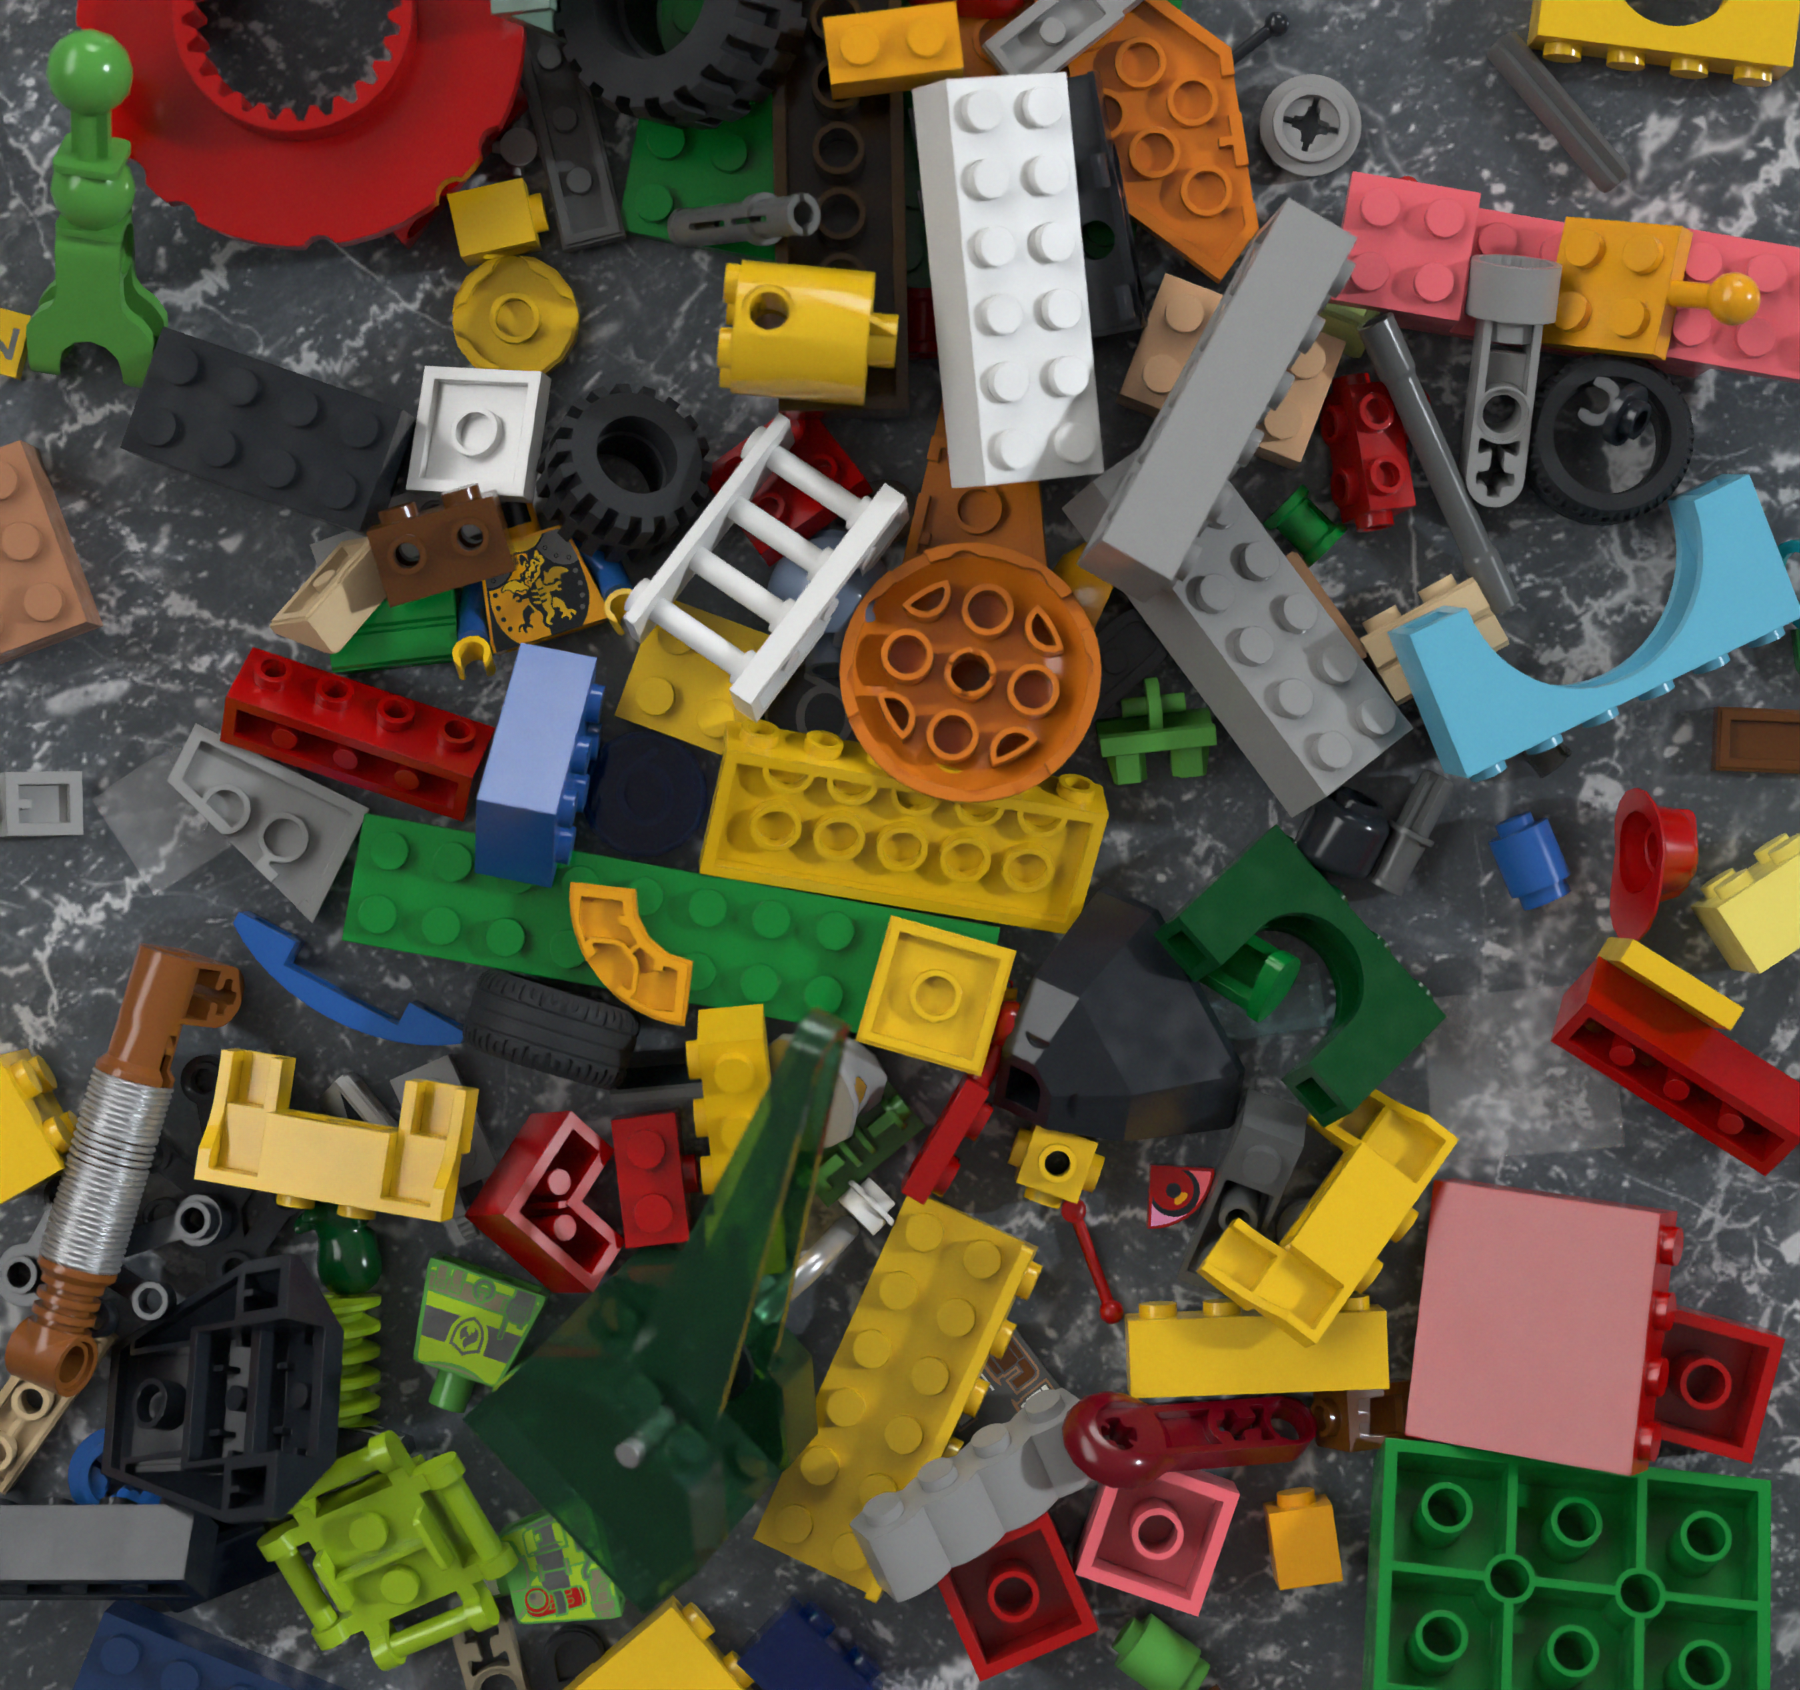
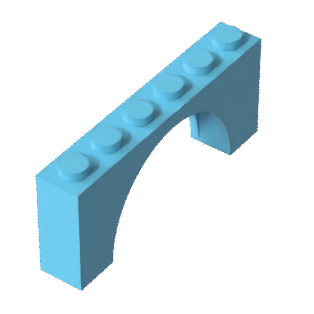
(1723, 596)

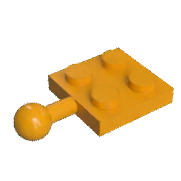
(1626, 285)

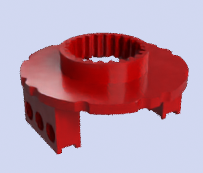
(330, 177)

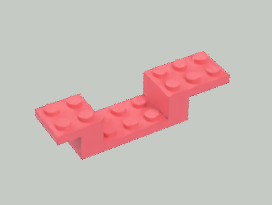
(1419, 249)

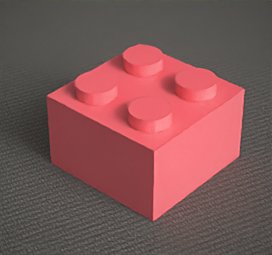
(1158, 1537)

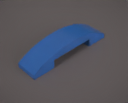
(277, 951)

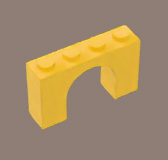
(1741, 38)
(666, 1653)

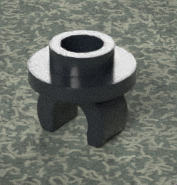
(1626, 413)

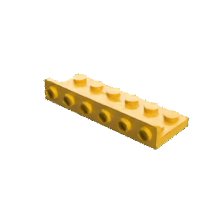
(835, 824)
(900, 1380)

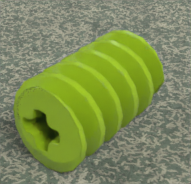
(356, 1351)

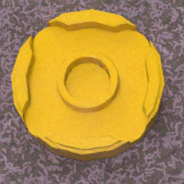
(515, 316)

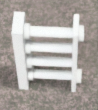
(793, 624)

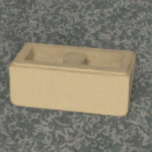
(333, 599)

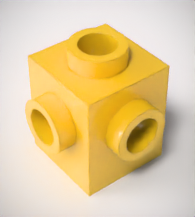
(1048, 1189)

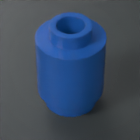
(1530, 860)

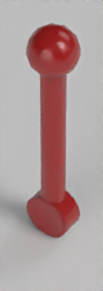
(1110, 1310)

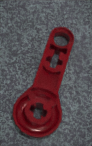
(1179, 1436)

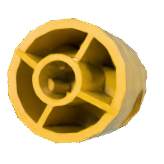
(802, 332)

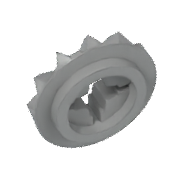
(1335, 111)

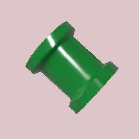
(1305, 526)

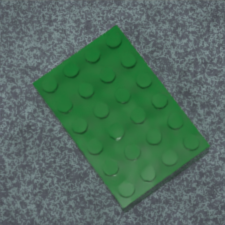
(1563, 1575)

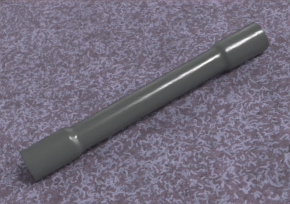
(1397, 371)

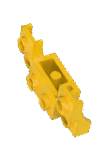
(1344, 1226)

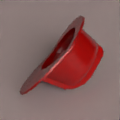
(1651, 860)

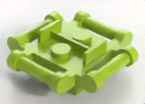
(390, 1550)

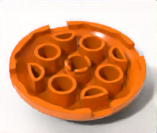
(983, 608)

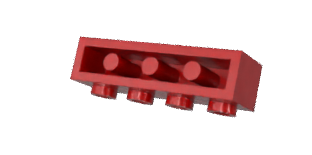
(356, 734)
(1680, 1065)

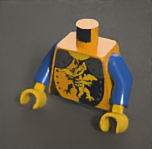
(545, 598)

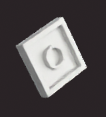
(479, 431)

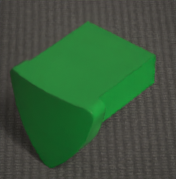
(1255, 977)

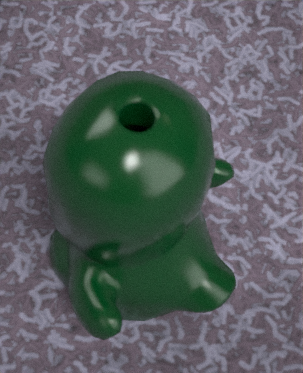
(346, 1249)

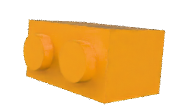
(892, 49)

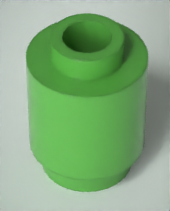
(1158, 1656)

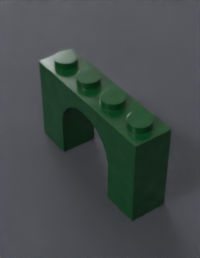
(1378, 1003)

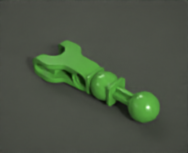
(94, 191)

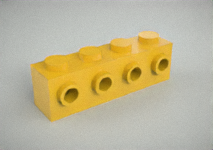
(734, 1073)
(1245, 1353)

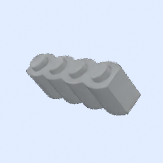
(971, 1499)

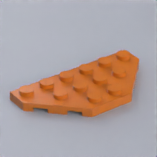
(1172, 127)

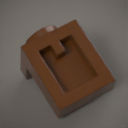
(1361, 1417)

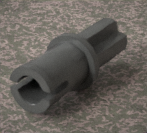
(1411, 832)

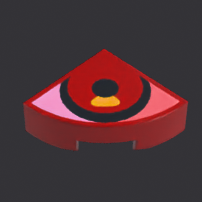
(1175, 1192)

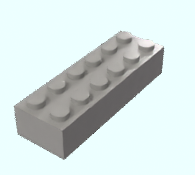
(1218, 401)
(1263, 654)

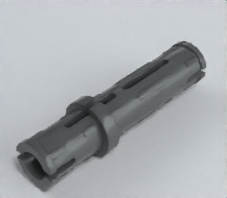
(784, 217)

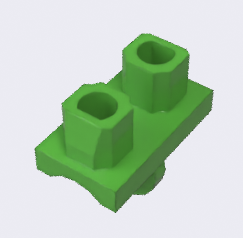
(1156, 725)

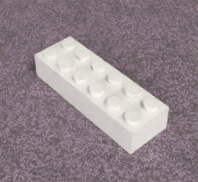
(1008, 278)

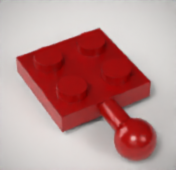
(962, 1116)

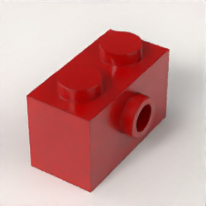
(654, 1177)

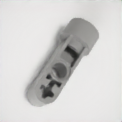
(1510, 303)

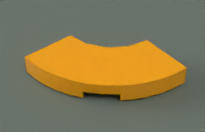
(625, 954)

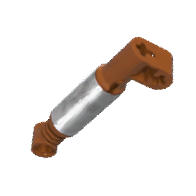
(109, 1169)

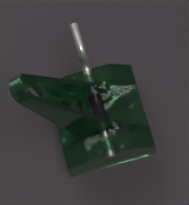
(676, 1378)

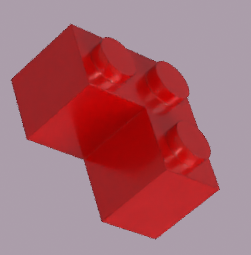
(537, 1207)

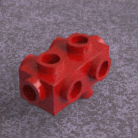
(1367, 453)

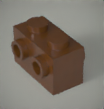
(446, 553)

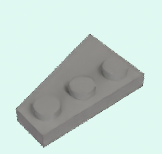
(271, 814)

